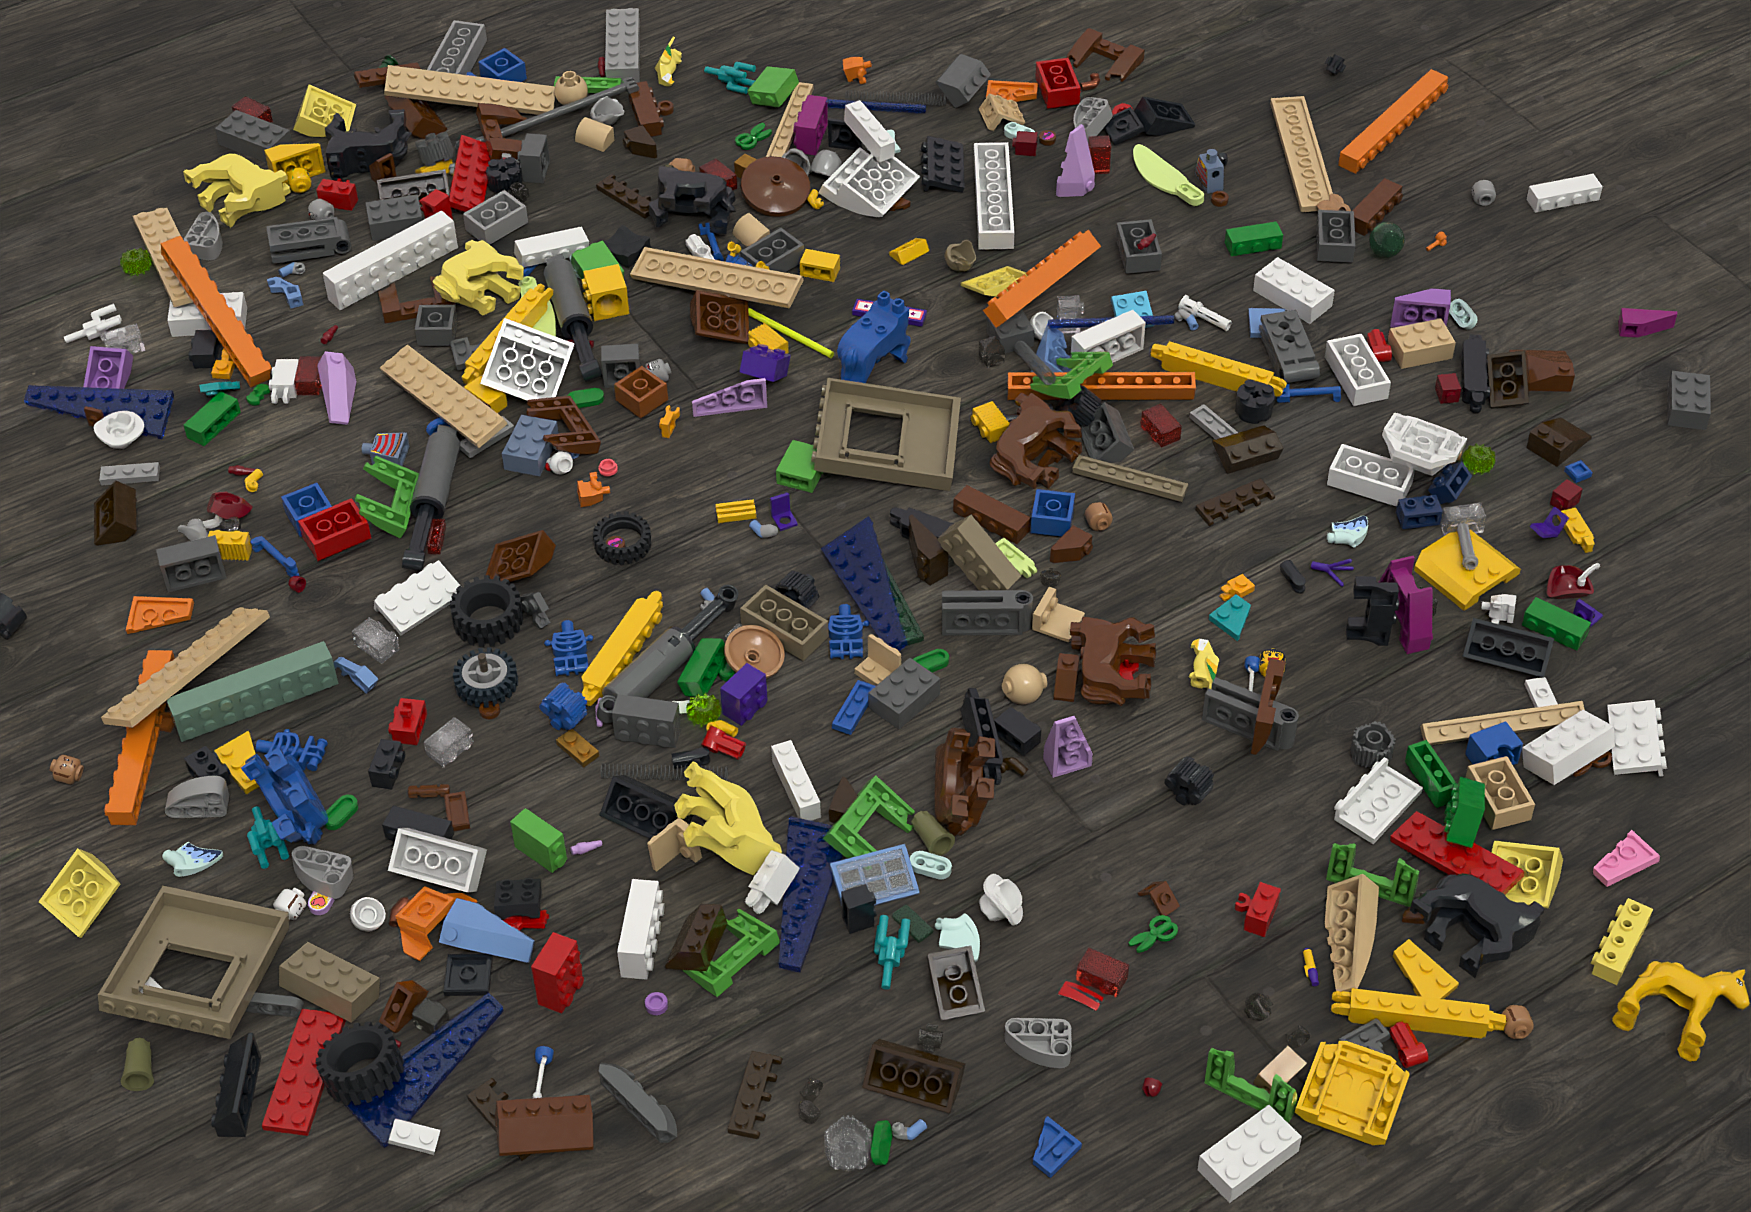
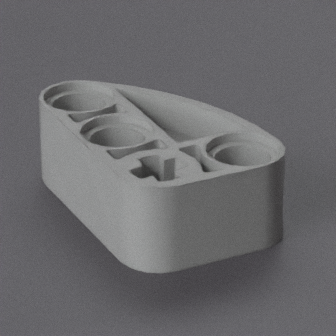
(1093, 115)
(205, 237)
(198, 798)
(323, 870)
(1042, 1047)

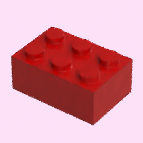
(1057, 83)
(334, 529)
(557, 973)

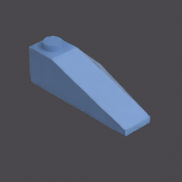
(1051, 348)
(479, 930)

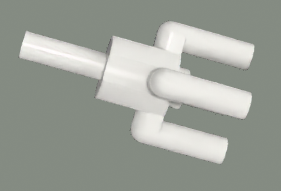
(97, 326)

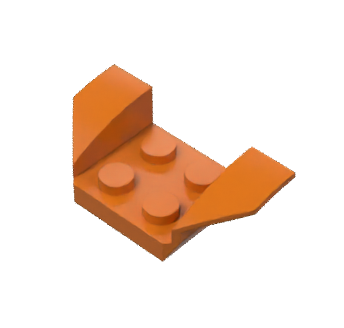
(421, 917)

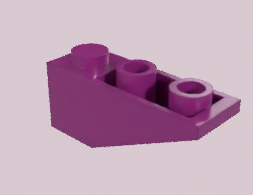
(1644, 322)

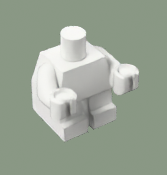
(1501, 608)

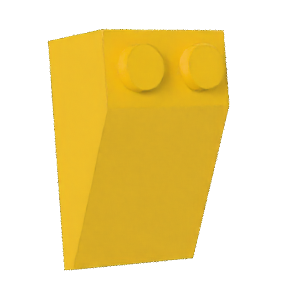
(295, 156)

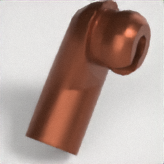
(1092, 84)
(395, 909)

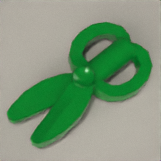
(754, 136)
(1147, 939)

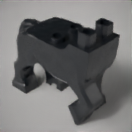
(356, 150)
(692, 193)
(1486, 914)

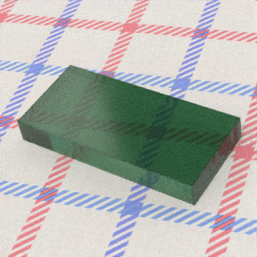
(918, 927)

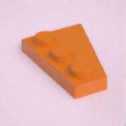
(1013, 90)
(157, 612)

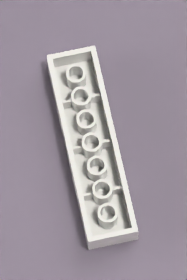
(993, 196)
(390, 260)

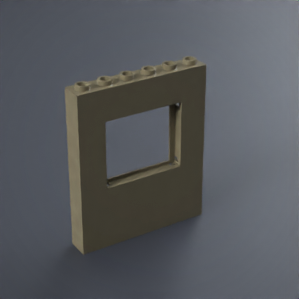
(925, 442)
(203, 927)

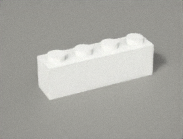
(869, 131)
(1564, 193)
(538, 248)
(796, 781)

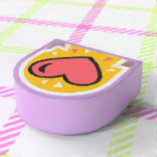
(319, 903)

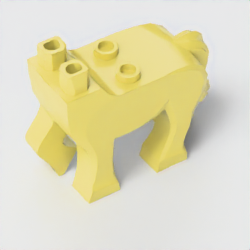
(245, 183)
(474, 271)
(731, 817)

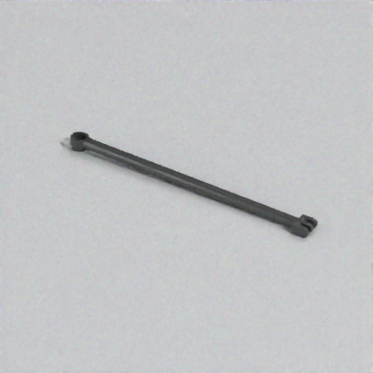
(628, 85)

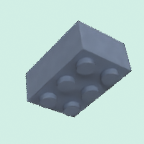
(526, 449)

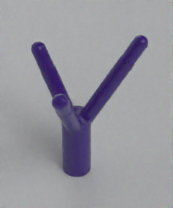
(1335, 566)

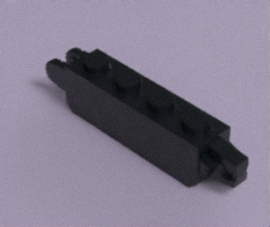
(1474, 373)
(900, 519)
(979, 722)

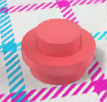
(607, 467)

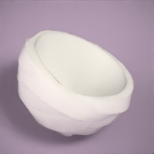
(1039, 323)
(367, 914)

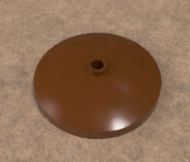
(775, 186)

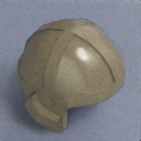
(960, 256)

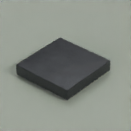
(1123, 126)
(468, 974)

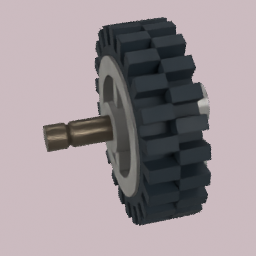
(485, 677)

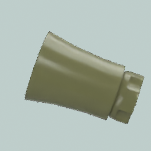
(932, 833)
(138, 1066)

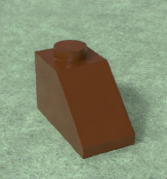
(383, 168)
(1071, 546)
(1066, 677)
(401, 1004)

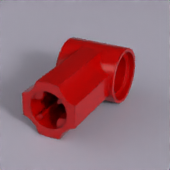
(1378, 346)
(719, 741)
(1409, 1050)

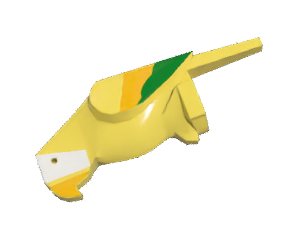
(667, 64)
(1204, 664)

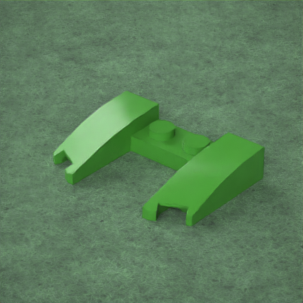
(1082, 365)
(403, 480)
(872, 797)
(1399, 891)
(754, 939)
(1221, 1077)

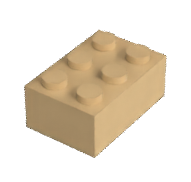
(1421, 343)
(1505, 794)

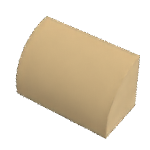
(594, 134)
(749, 230)

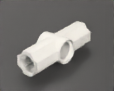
(698, 247)

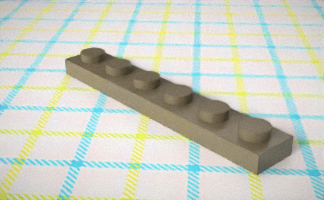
(1130, 478)

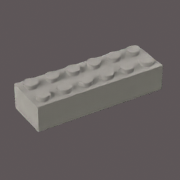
(622, 44)
(459, 48)

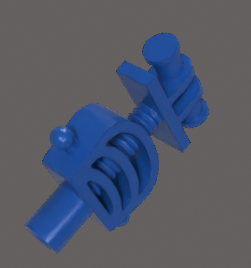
(846, 633)
(569, 649)
(309, 753)

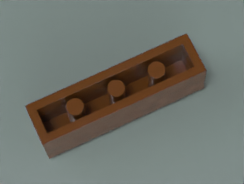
(646, 109)
(1376, 205)
(992, 514)

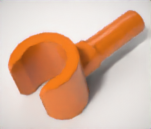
(1440, 239)

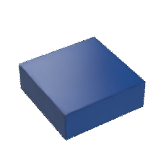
(1578, 471)

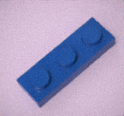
(853, 708)

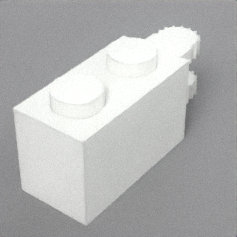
(283, 379)
(771, 881)

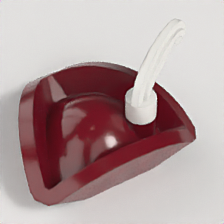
(225, 506)
(1570, 582)

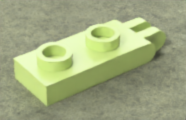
(1019, 560)

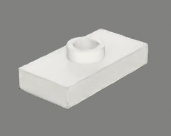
(1540, 692)

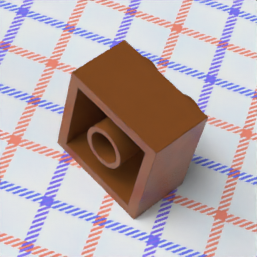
(641, 391)

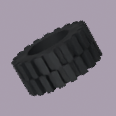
(483, 594)
(351, 1047)

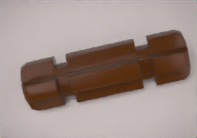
(428, 790)

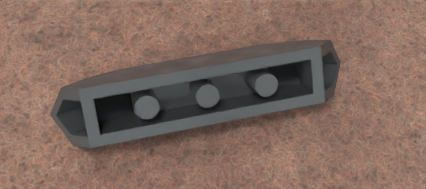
(645, 1109)

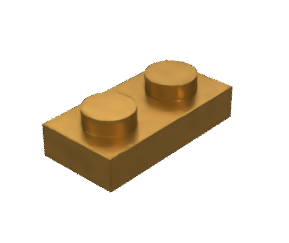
(577, 748)

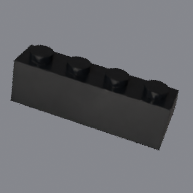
(1508, 647)
(639, 806)
(237, 1088)

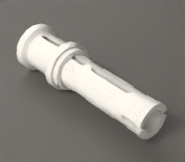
(1197, 309)

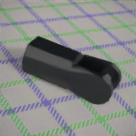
(1293, 576)
(699, 755)

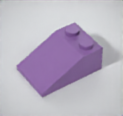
(1421, 307)
(108, 367)

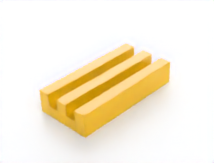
(736, 510)

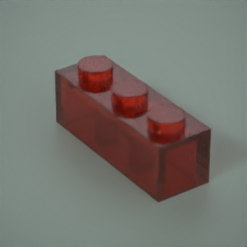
(436, 536)

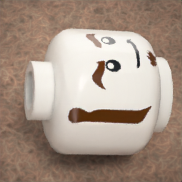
(290, 901)

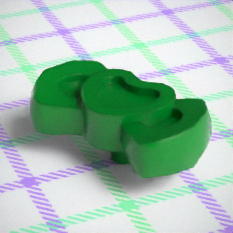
(257, 394)

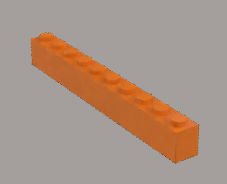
(1393, 121)
(1042, 278)
(215, 311)
(1117, 385)
(136, 754)

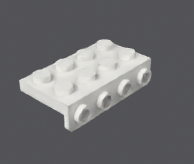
(417, 597)
(1637, 737)
(1376, 801)

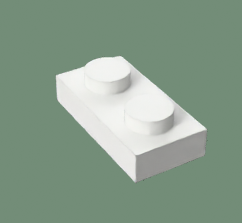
(414, 1136)

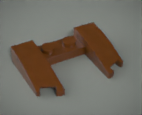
(1125, 58)
(489, 119)
(395, 311)
(581, 438)
(1266, 711)

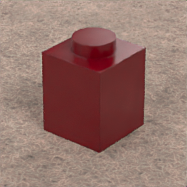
(1025, 143)
(1448, 388)
(1566, 495)

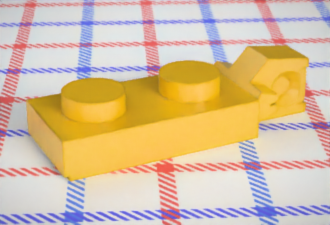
(1578, 530)

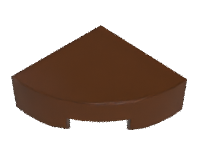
(901, 203)
(1049, 458)
(1409, 917)

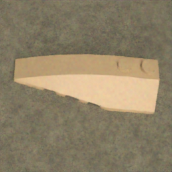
(1351, 928)

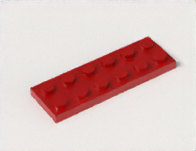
(469, 174)
(1428, 842)
(299, 1082)

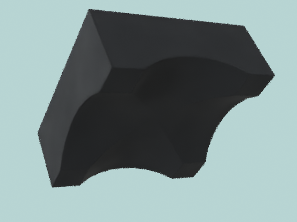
(627, 245)
(518, 898)

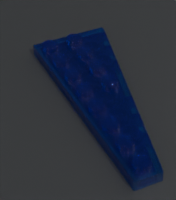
(150, 405)
(862, 570)
(807, 891)
(426, 1069)

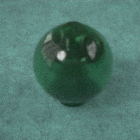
(1386, 239)

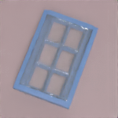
(883, 871)

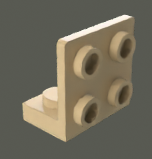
(996, 108)
(1054, 618)
(880, 661)
(670, 843)

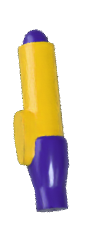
(1310, 968)

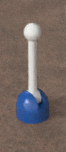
(1251, 666)
(543, 1057)

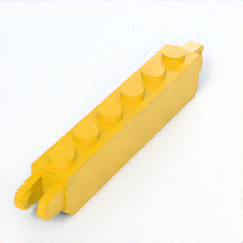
(525, 312)
(1213, 368)
(622, 645)
(1419, 1012)

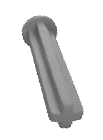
(1469, 560)

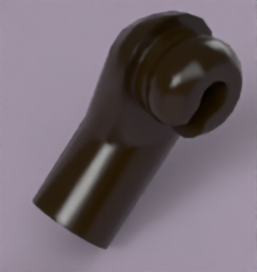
(1013, 764)

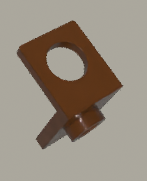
(93, 415)
(1161, 897)

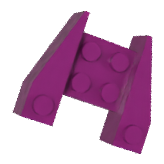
(1414, 606)

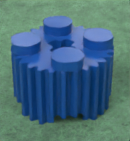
(564, 707)

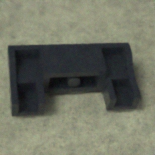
(1379, 611)

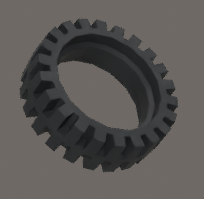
(622, 522)

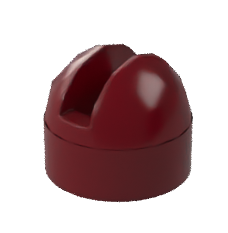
(297, 583)
(1151, 1087)

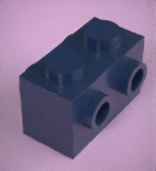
(1450, 482)
(1419, 512)

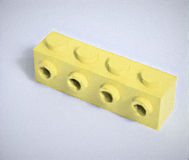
(1622, 941)

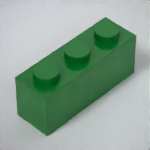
(1253, 238)
(212, 418)
(1556, 623)
(702, 667)
(1430, 772)

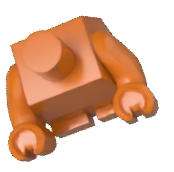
(856, 68)
(592, 491)

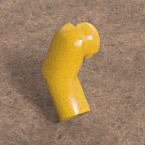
(813, 200)
(251, 481)
(724, 726)

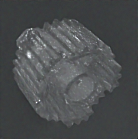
(848, 1144)

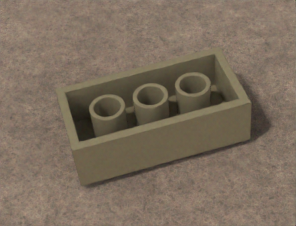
(978, 556)
(793, 624)
(329, 982)

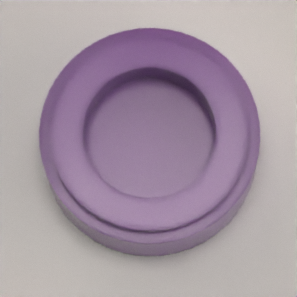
(656, 1003)

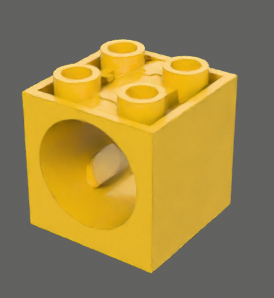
(605, 292)

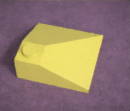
(318, 111)
(994, 281)
(1541, 871)
(80, 891)

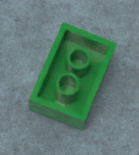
(1464, 811)

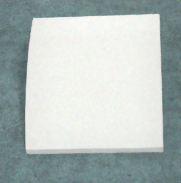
(868, 185)
(526, 362)

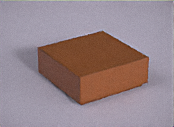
(167, 722)

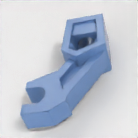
(291, 291)
(359, 674)

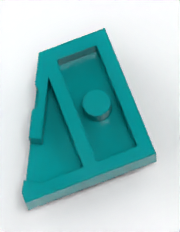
(213, 389)
(1231, 616)

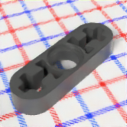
(275, 1005)

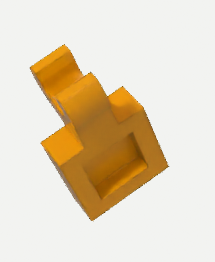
(223, 368)
(667, 423)
(1239, 585)

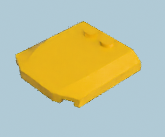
(1443, 569)
(1353, 1091)

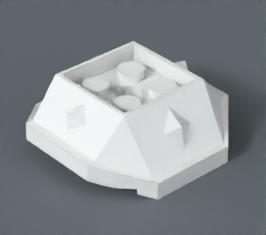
(1421, 444)

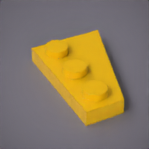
(234, 756)
(1424, 973)

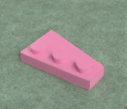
(1625, 860)

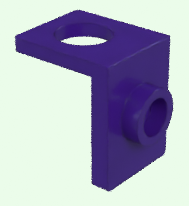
(781, 509)
(1548, 529)
(1586, 612)

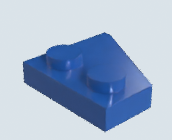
(1054, 1148)

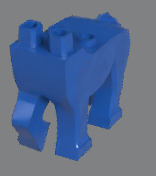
(874, 336)
(289, 795)

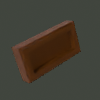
(457, 810)

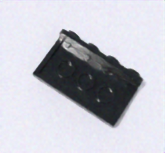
(942, 164)

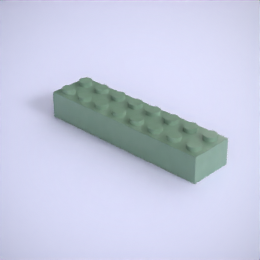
(252, 691)

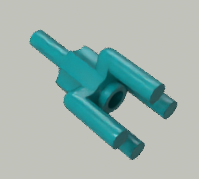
(733, 76)
(264, 836)
(890, 948)

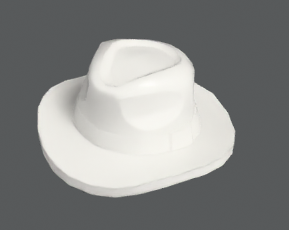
(119, 429)
(1001, 900)

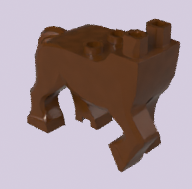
(1029, 437)
(1104, 652)
(959, 781)

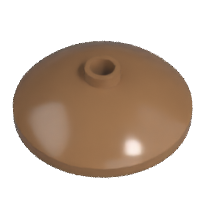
(754, 643)

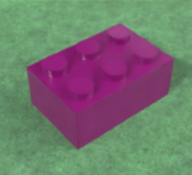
(811, 124)

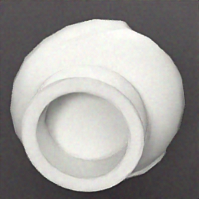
(559, 463)

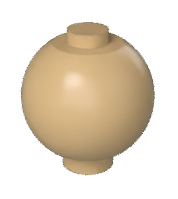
(570, 88)
(1023, 684)

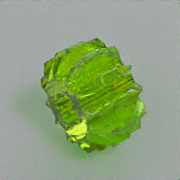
(135, 261)
(1479, 458)
(703, 709)

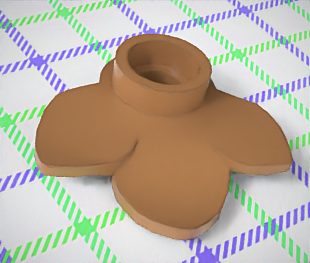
(1334, 203)

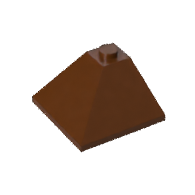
(720, 316)
(1549, 370)
(521, 556)

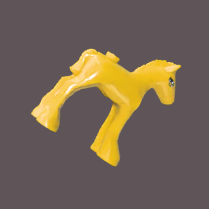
(1687, 991)

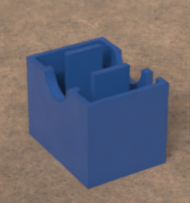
(1493, 744)

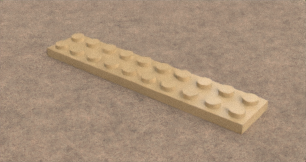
(468, 90)
(1301, 151)
(155, 229)
(717, 277)
(443, 396)
(185, 667)

